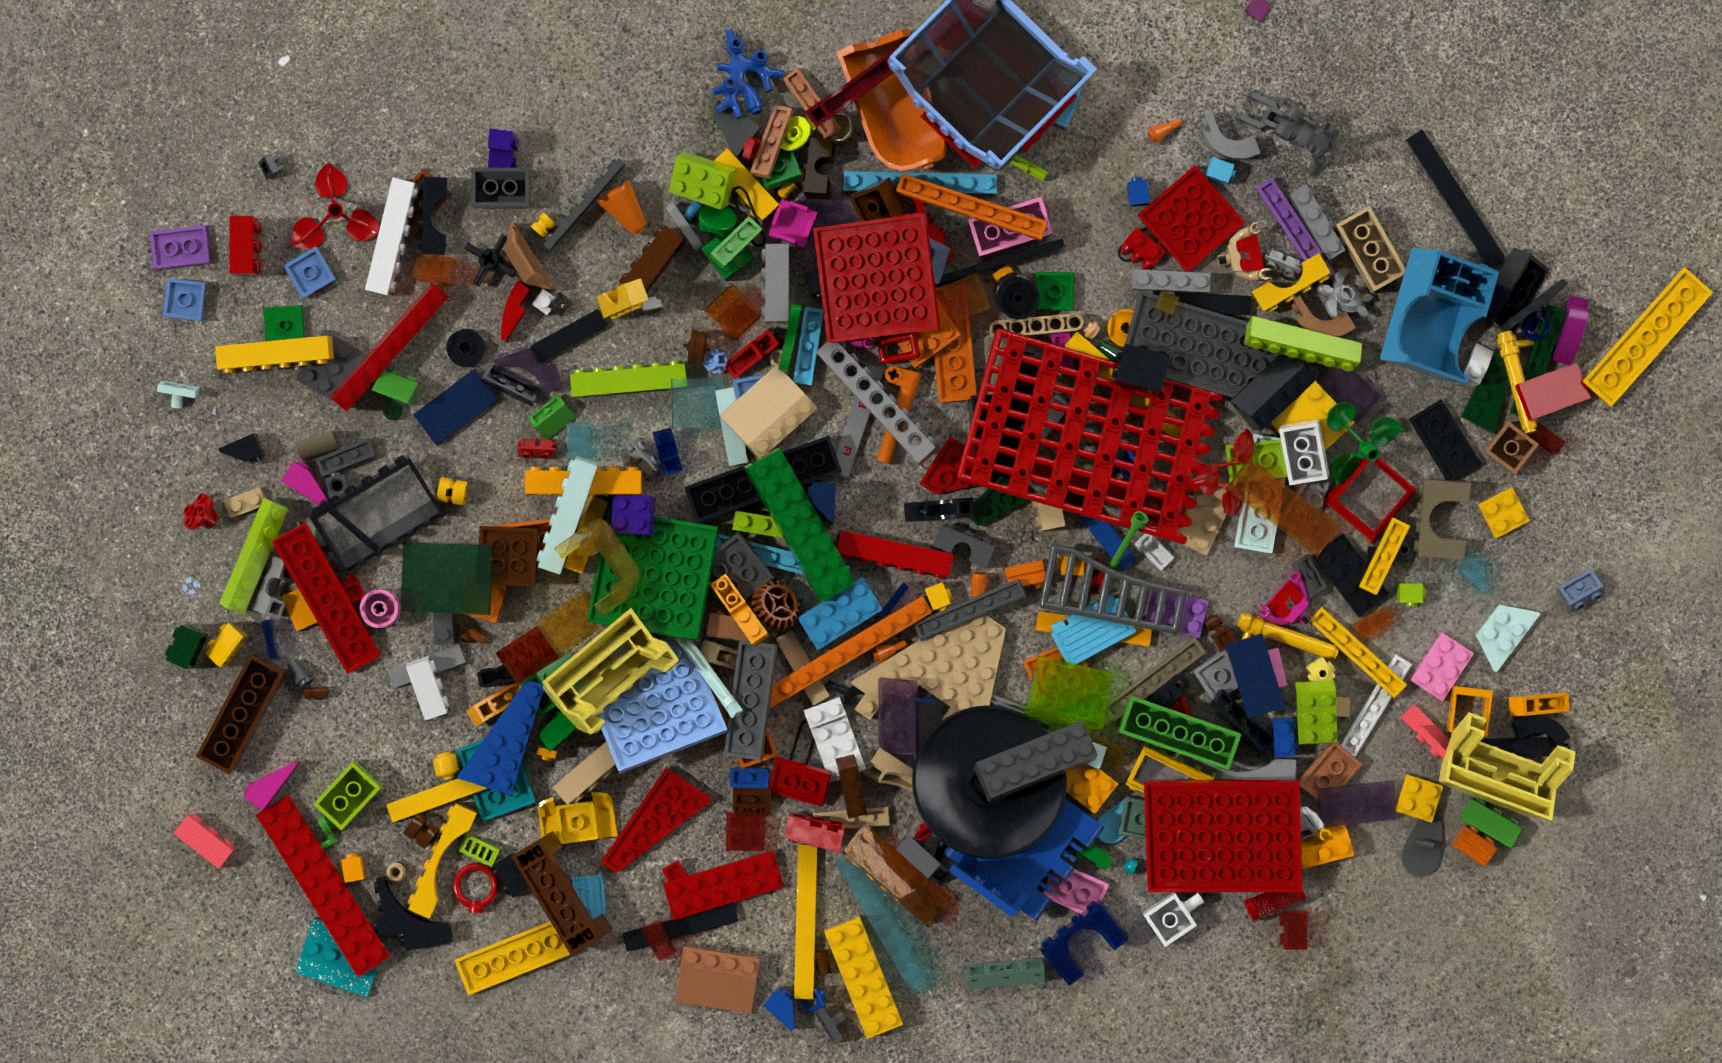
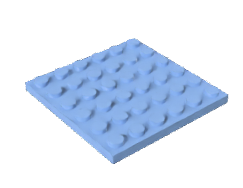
(661, 714)

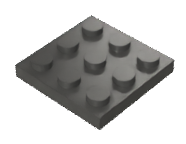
(328, 377)
(741, 565)

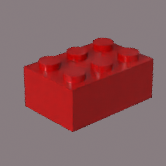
(244, 246)

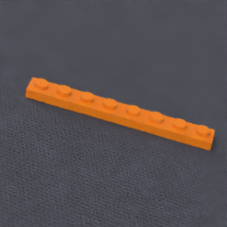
(972, 207)

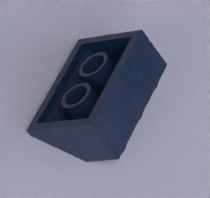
(823, 498)

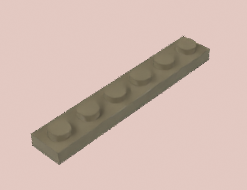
(1156, 677)

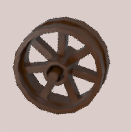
(697, 347)

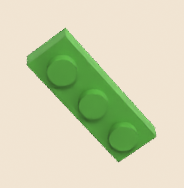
(735, 242)

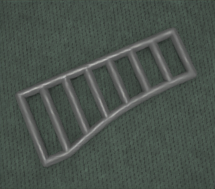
(1108, 573)

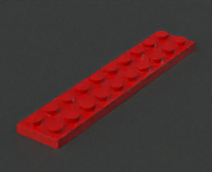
(323, 885)

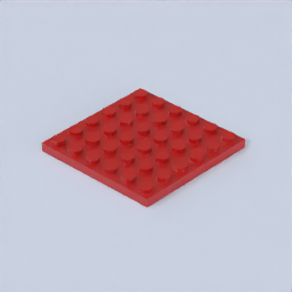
(876, 278)

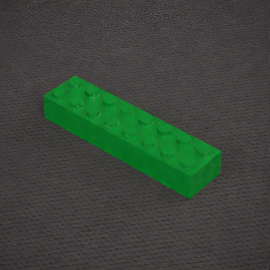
(799, 524)

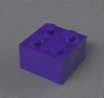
(633, 515)

